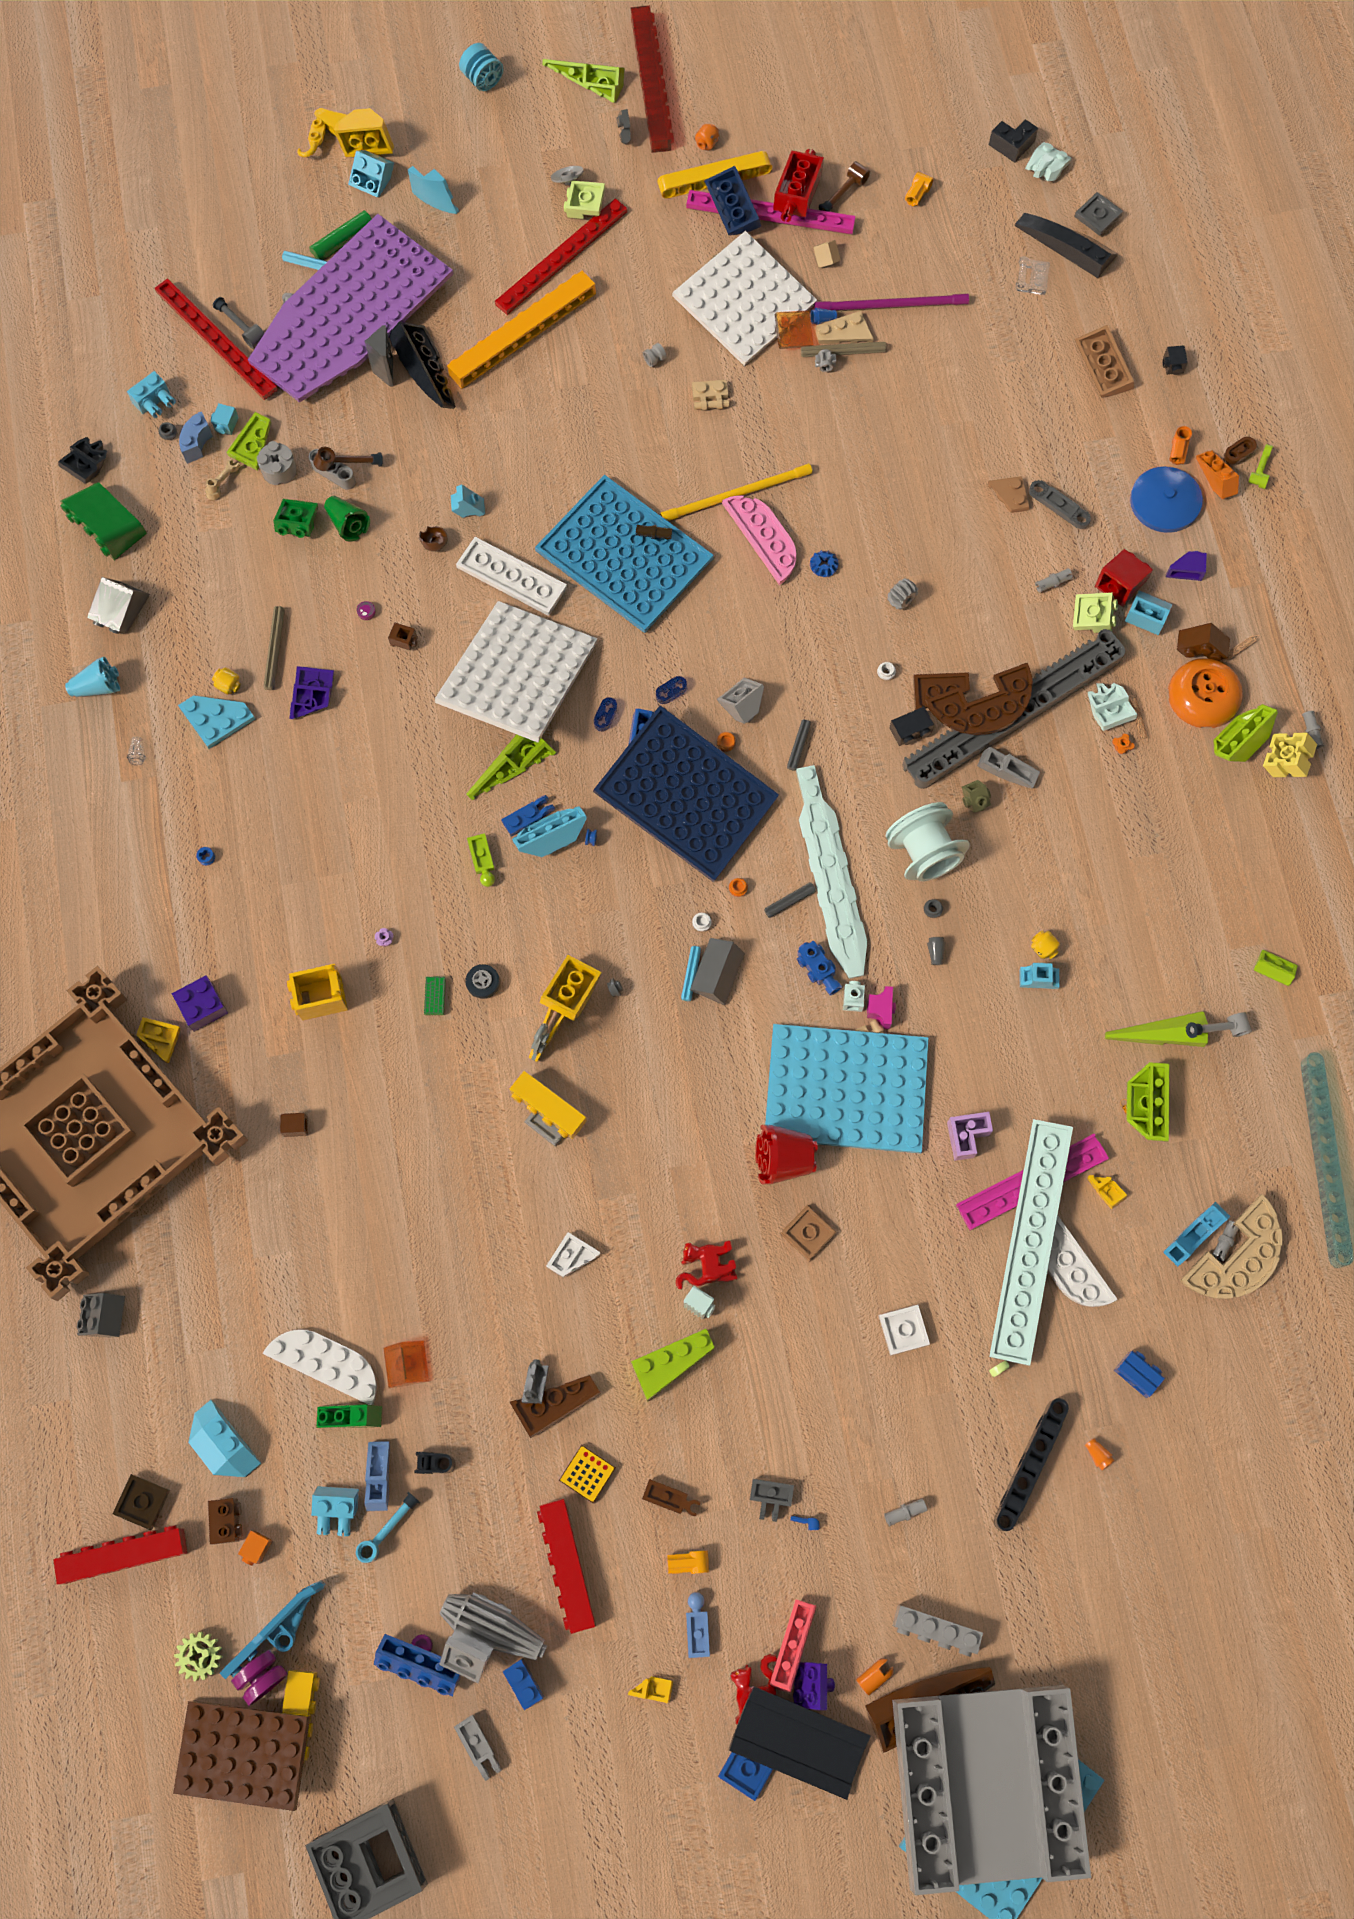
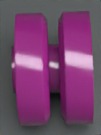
(259, 1677)

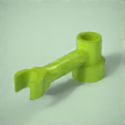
(1259, 477)

